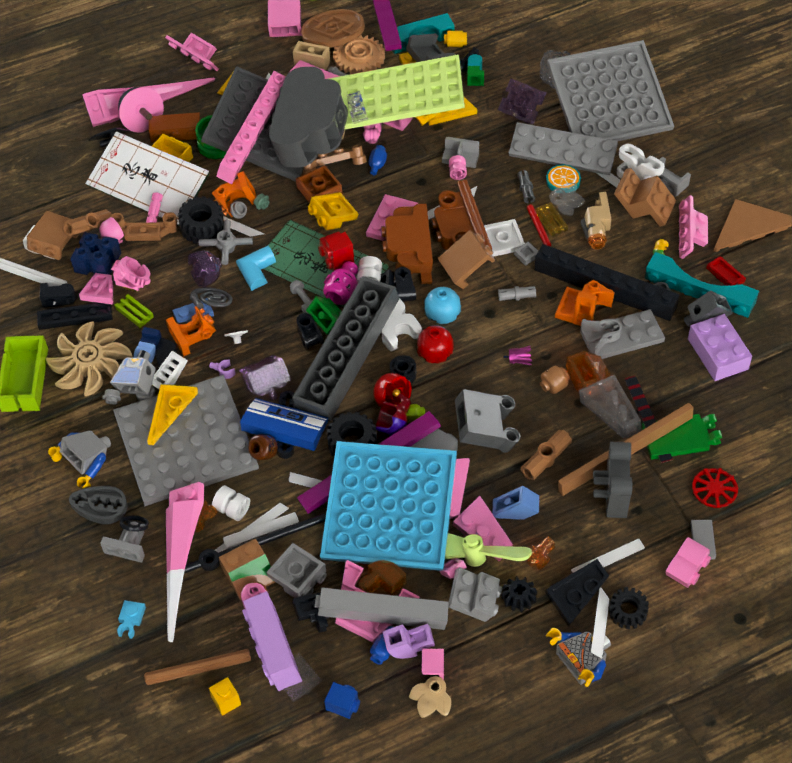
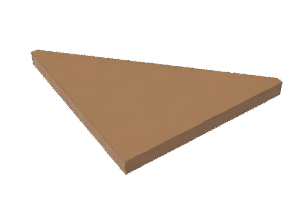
(750, 222)

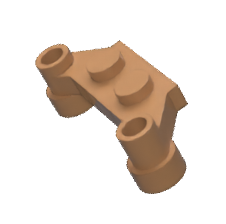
(338, 154)
(147, 231)

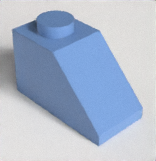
(516, 504)

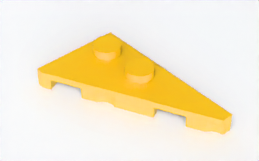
(169, 406)

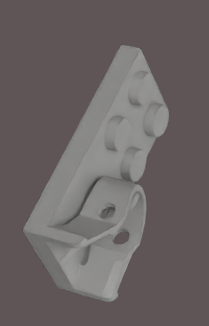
(621, 334)

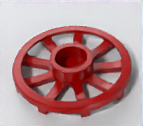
(715, 487)

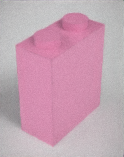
(284, 18)

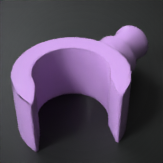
(220, 366)

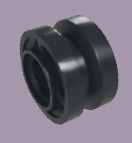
(404, 363)

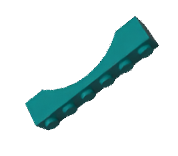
(664, 269)

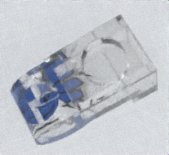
(357, 107)

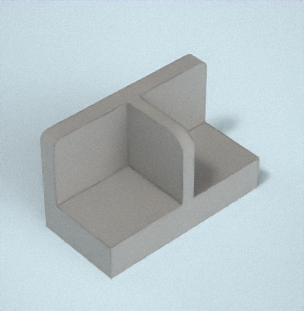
(467, 148)

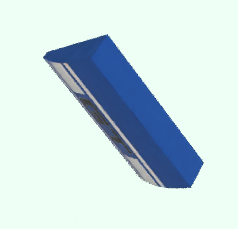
(284, 423)

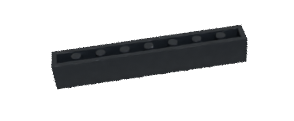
(625, 288)

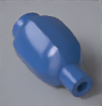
(377, 159)
(379, 650)

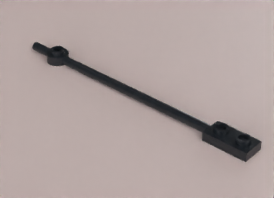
(210, 554)

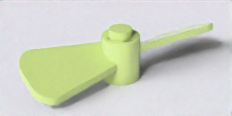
(475, 552)

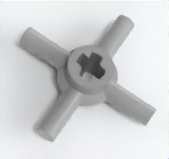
(226, 242)

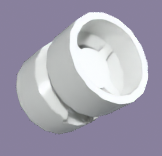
(369, 267)
(231, 503)

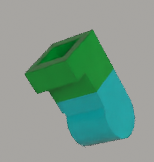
(475, 71)

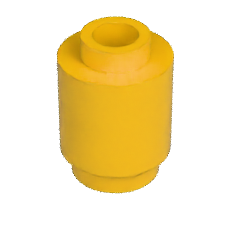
(455, 38)

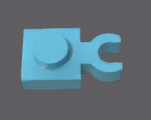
(130, 615)

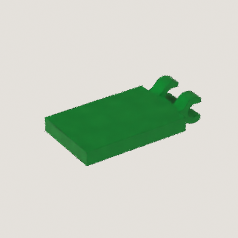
(687, 438)

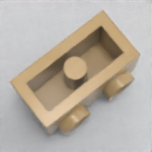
(312, 53)

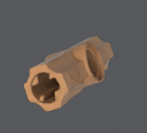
(85, 223)
(539, 461)

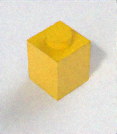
(224, 696)

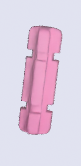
(154, 208)

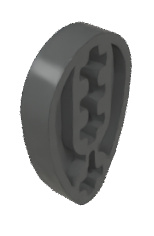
(99, 514)

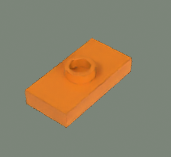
(567, 305)

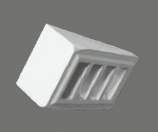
(164, 368)

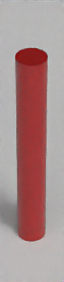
(540, 229)

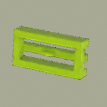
(126, 302)

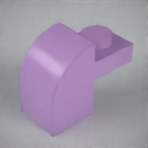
(408, 642)

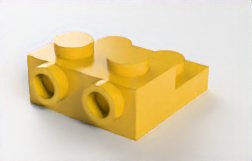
(332, 210)

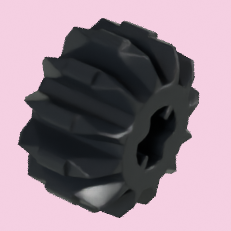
(521, 587)

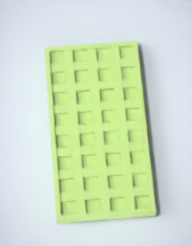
(406, 90)

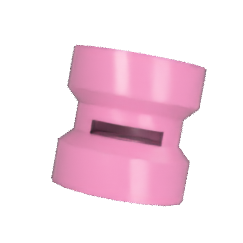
(457, 167)

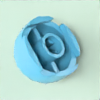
(442, 305)

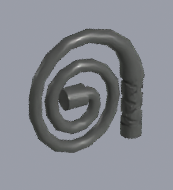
(214, 300)

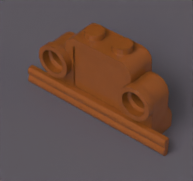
(457, 216)
(409, 240)

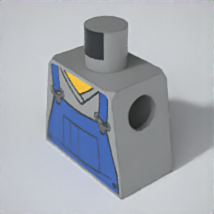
(134, 375)

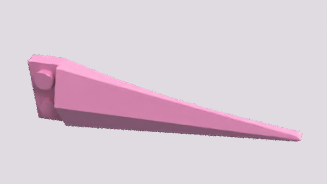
(103, 103)

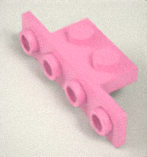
(197, 48)
(692, 227)

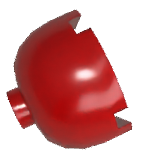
(435, 344)
(385, 386)

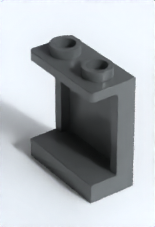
(425, 48)

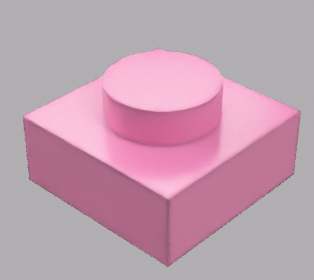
(451, 566)

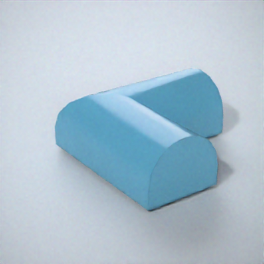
(253, 263)

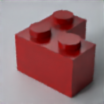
(336, 249)

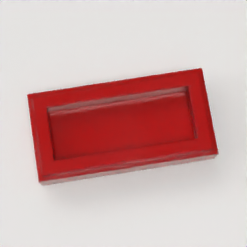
(725, 272)

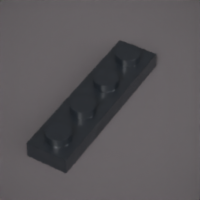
(74, 315)

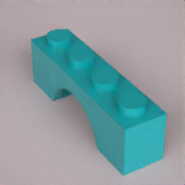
(438, 24)

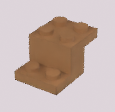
(645, 197)

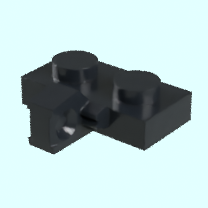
(305, 609)

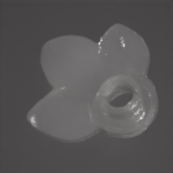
(568, 200)

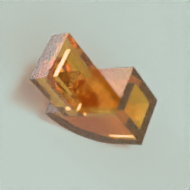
(383, 574)

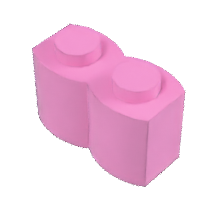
(688, 562)

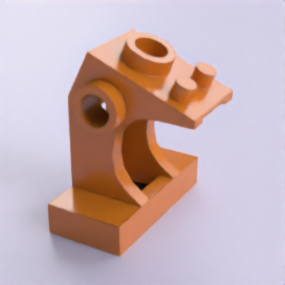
(239, 189)
(591, 295)
(199, 322)

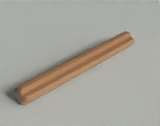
(197, 667)

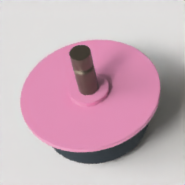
(138, 107)

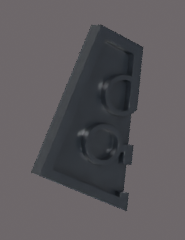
(577, 590)

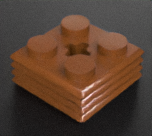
(318, 183)

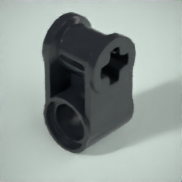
(404, 284)
(308, 331)

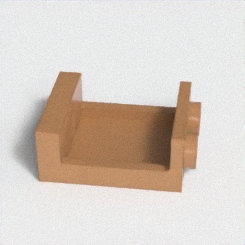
(48, 236)
(465, 257)

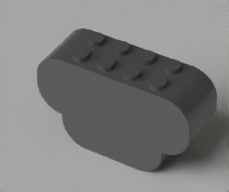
(307, 117)

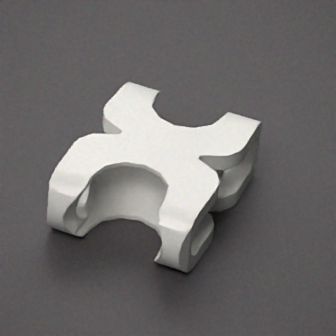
(640, 165)
(398, 324)

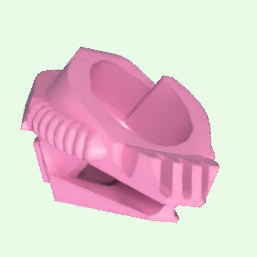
(130, 274)

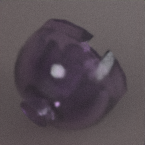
(205, 267)

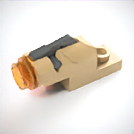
(597, 222)

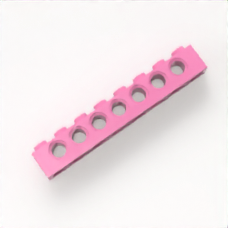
(251, 129)

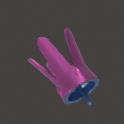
(519, 355)

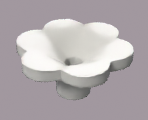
(236, 336)

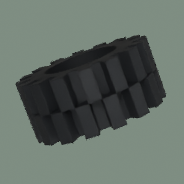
(628, 597)

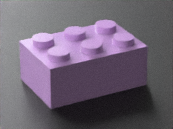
(719, 347)

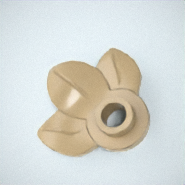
(431, 700)

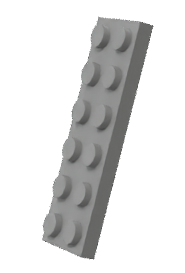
(563, 147)

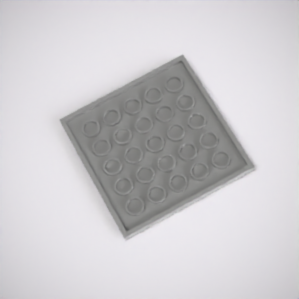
(611, 92)
(199, 446)

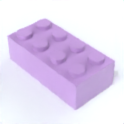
(271, 641)

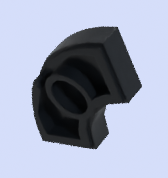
(163, 350)

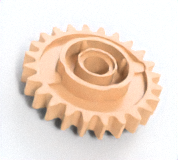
(359, 55)

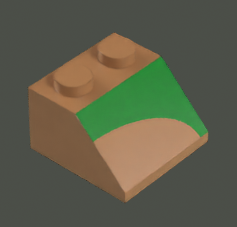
(245, 566)

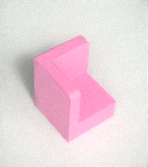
(433, 662)

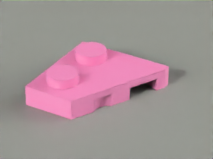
(98, 289)

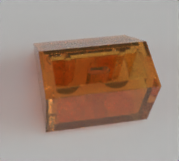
(586, 369)

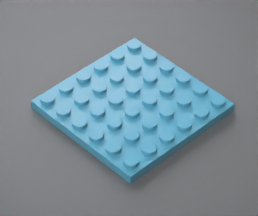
(389, 505)

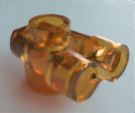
(207, 512)
(539, 554)

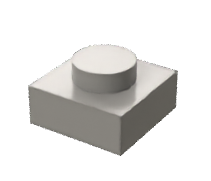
(526, 253)

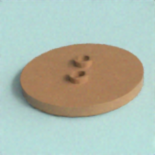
(333, 28)

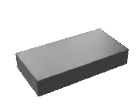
(703, 534)

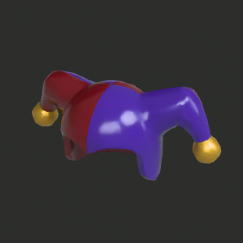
(393, 416)

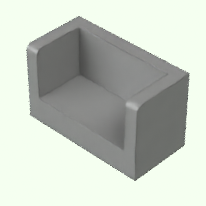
(673, 182)

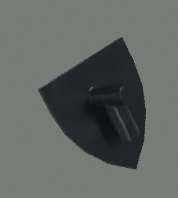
(106, 134)

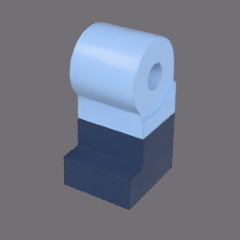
(148, 342)

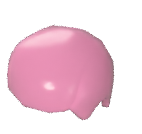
(111, 229)

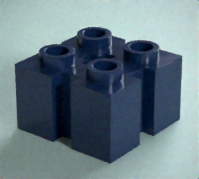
(95, 254)

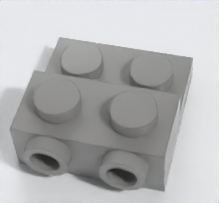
(297, 571)
(475, 594)

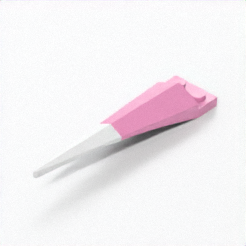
(181, 522)

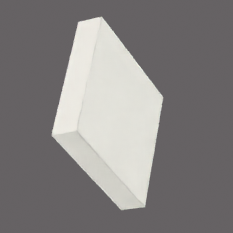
(504, 237)

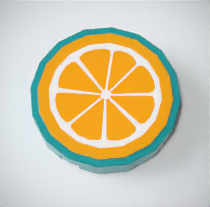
(562, 174)

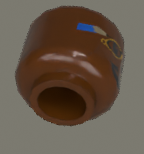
(262, 447)

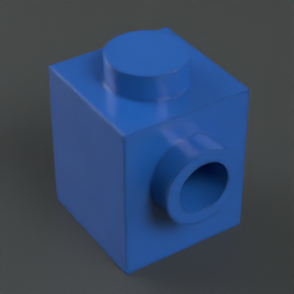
(342, 700)

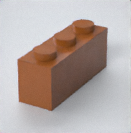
(174, 125)

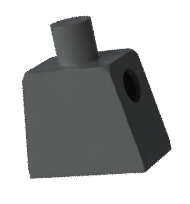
(707, 307)

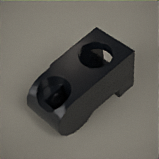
(57, 295)

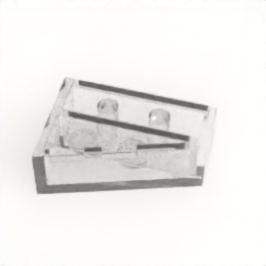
(612, 406)

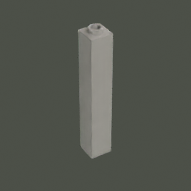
(382, 608)

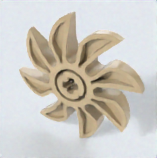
(88, 358)

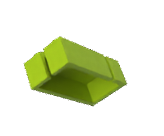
(22, 373)

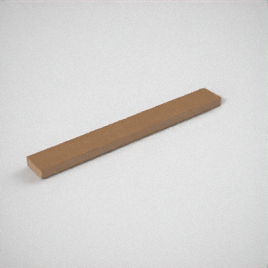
(637, 441)

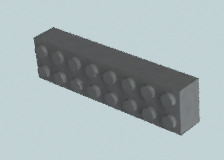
(346, 348)

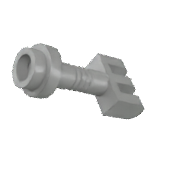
(296, 287)

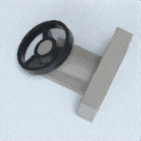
(129, 541)

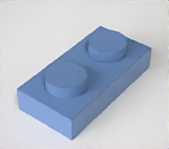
(184, 314)

